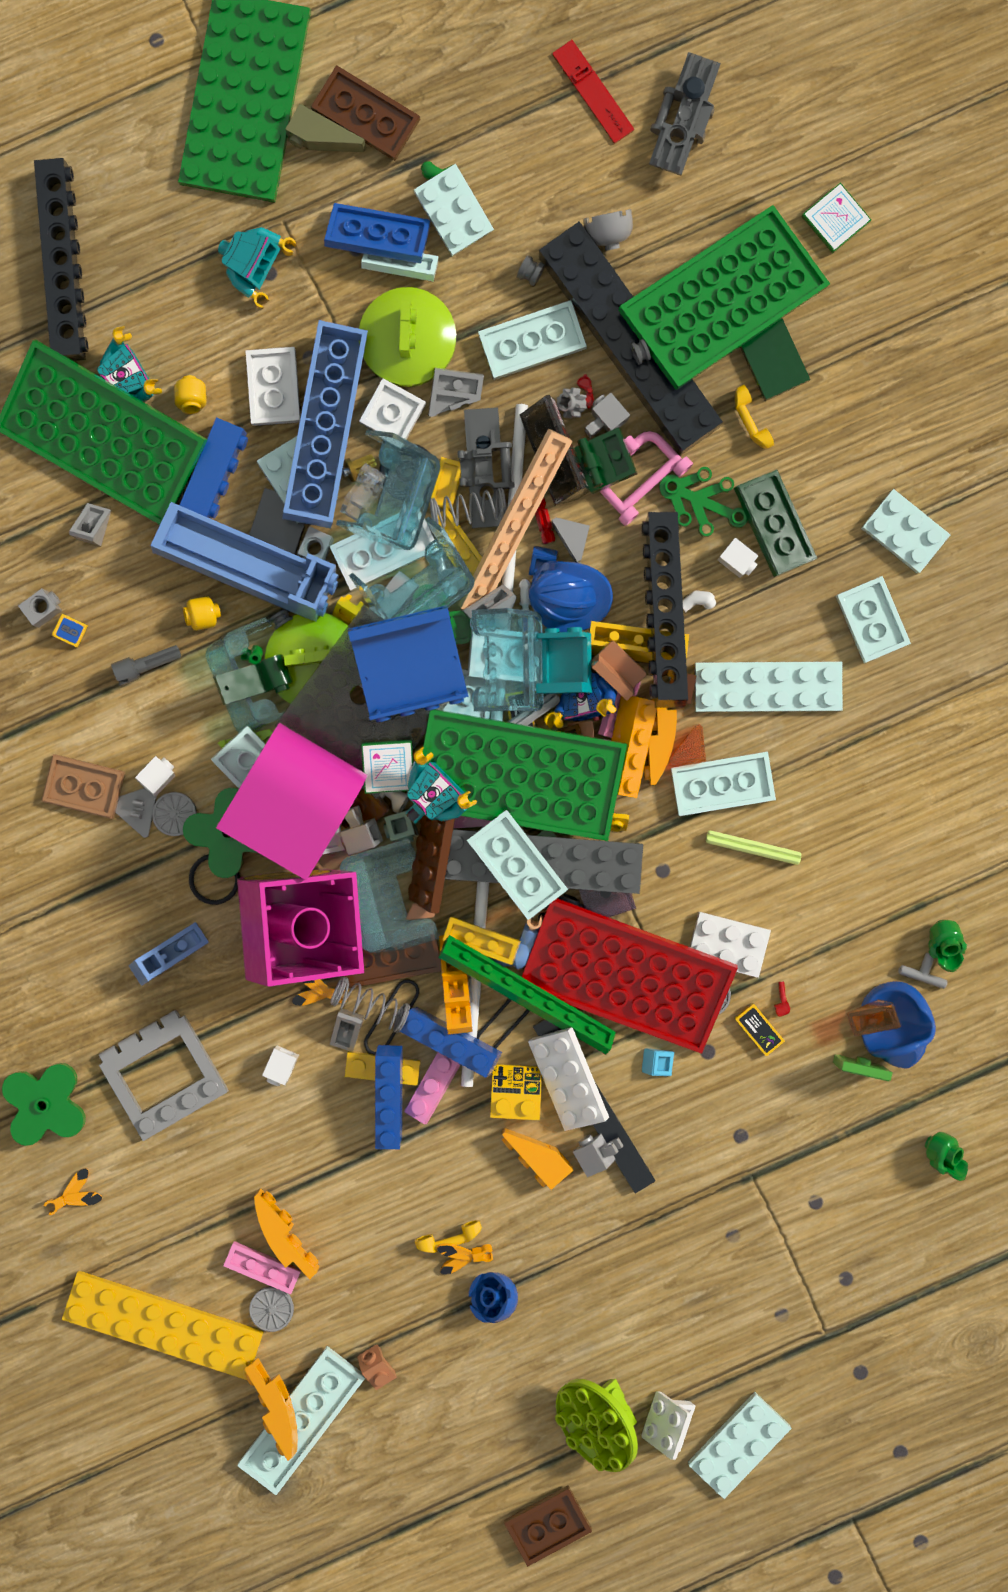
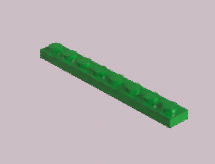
(526, 994)

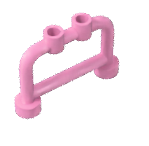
(675, 463)

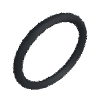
(198, 895)

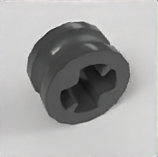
(640, 351)
(280, 618)

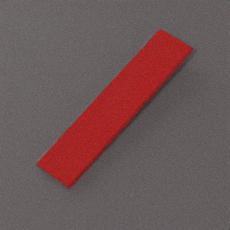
(593, 91)

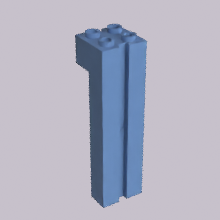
(246, 562)

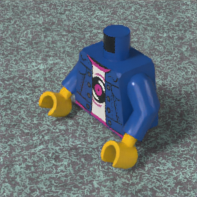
(584, 706)

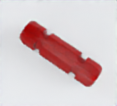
(544, 523)

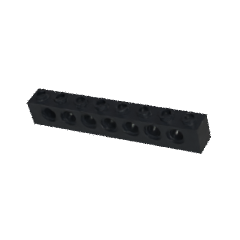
(47, 174)
(665, 526)

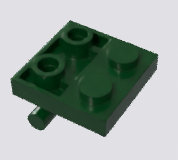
(605, 460)

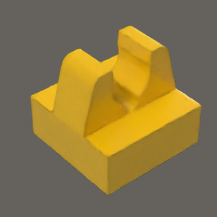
(346, 610)

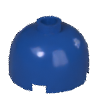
(493, 1297)

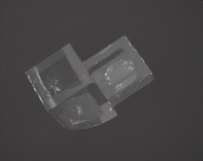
(364, 492)

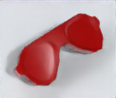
(586, 385)

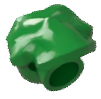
(947, 944)
(946, 1155)

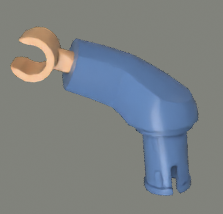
(527, 941)

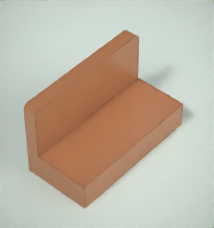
(618, 669)

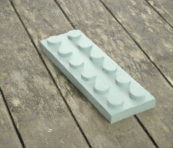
(768, 686)
(316, 1404)

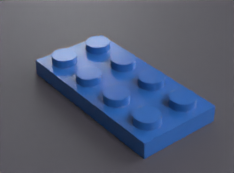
(377, 233)

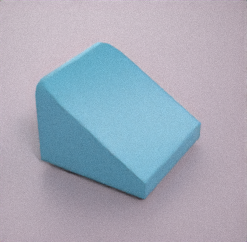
(657, 1062)

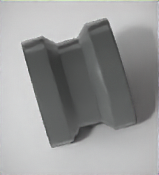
(531, 270)

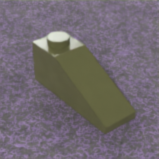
(320, 133)

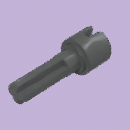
(129, 670)

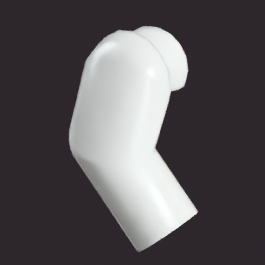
(700, 598)

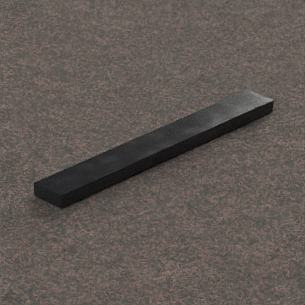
(628, 1157)

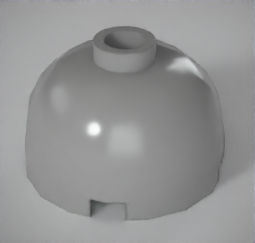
(610, 228)

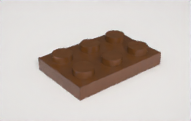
(547, 1525)

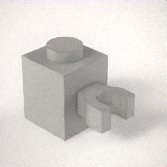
(608, 415)
(360, 834)
(595, 1154)

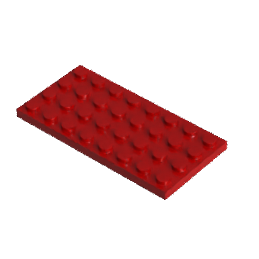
(629, 975)

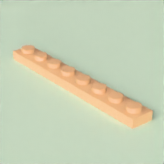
(518, 516)

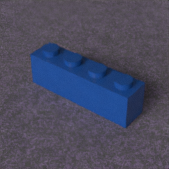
(214, 468)
(458, 1047)
(388, 1097)

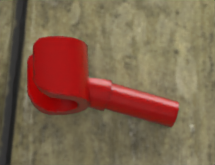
(782, 1008)

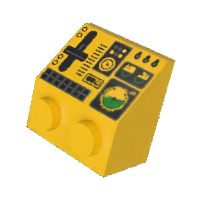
(516, 1092)

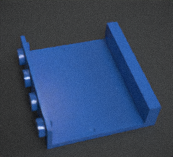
(408, 663)

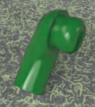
(429, 170)
(252, 655)

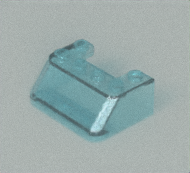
(511, 660)
(381, 900)

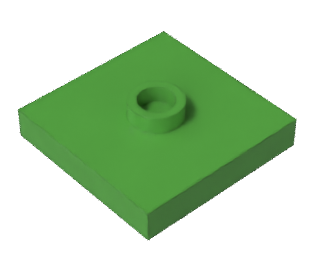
(863, 1067)

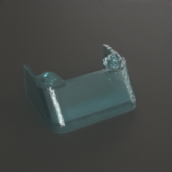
(404, 494)
(437, 585)
(221, 660)

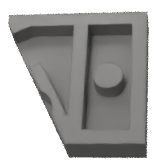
(454, 389)

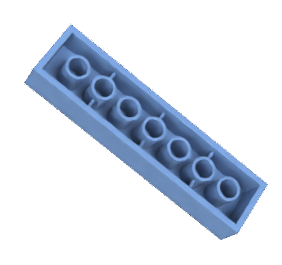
(324, 424)

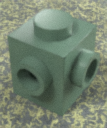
(400, 827)

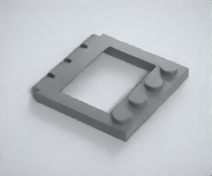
(178, 1105)

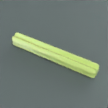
(753, 847)

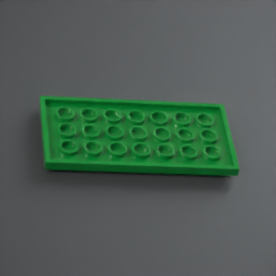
(244, 97)
(724, 297)
(99, 432)
(532, 772)

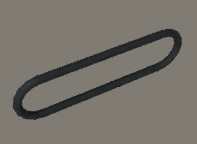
(391, 997)
(510, 1029)

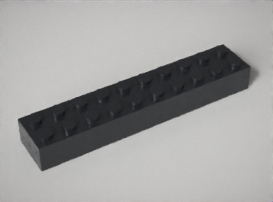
(596, 296)

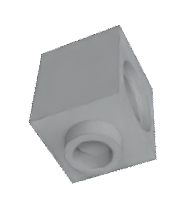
(316, 536)
(30, 607)

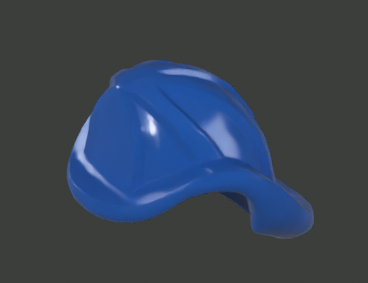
(570, 595)
(908, 1043)

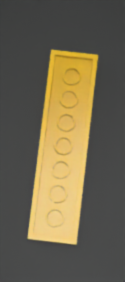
(162, 1324)

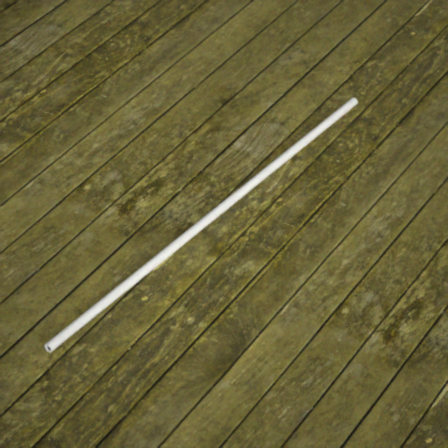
(508, 580)

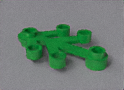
(700, 500)

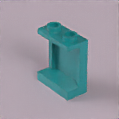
(565, 661)

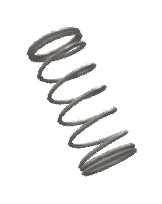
(500, 497)
(401, 1013)

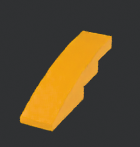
(456, 998)

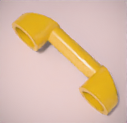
(761, 438)
(470, 1230)

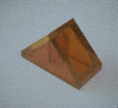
(691, 748)
(873, 1018)

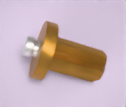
(353, 467)

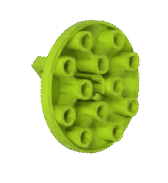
(408, 336)
(304, 647)
(598, 1423)

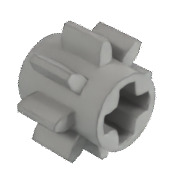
(571, 403)

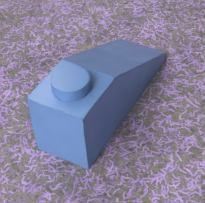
(168, 954)

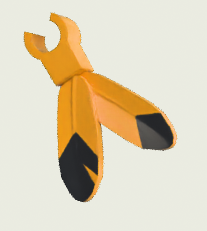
(318, 992)
(72, 1195)
(462, 1256)

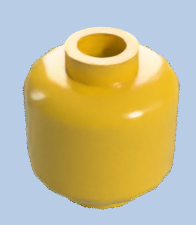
(190, 394)
(201, 613)

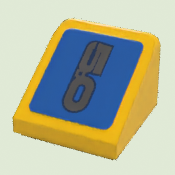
(69, 630)

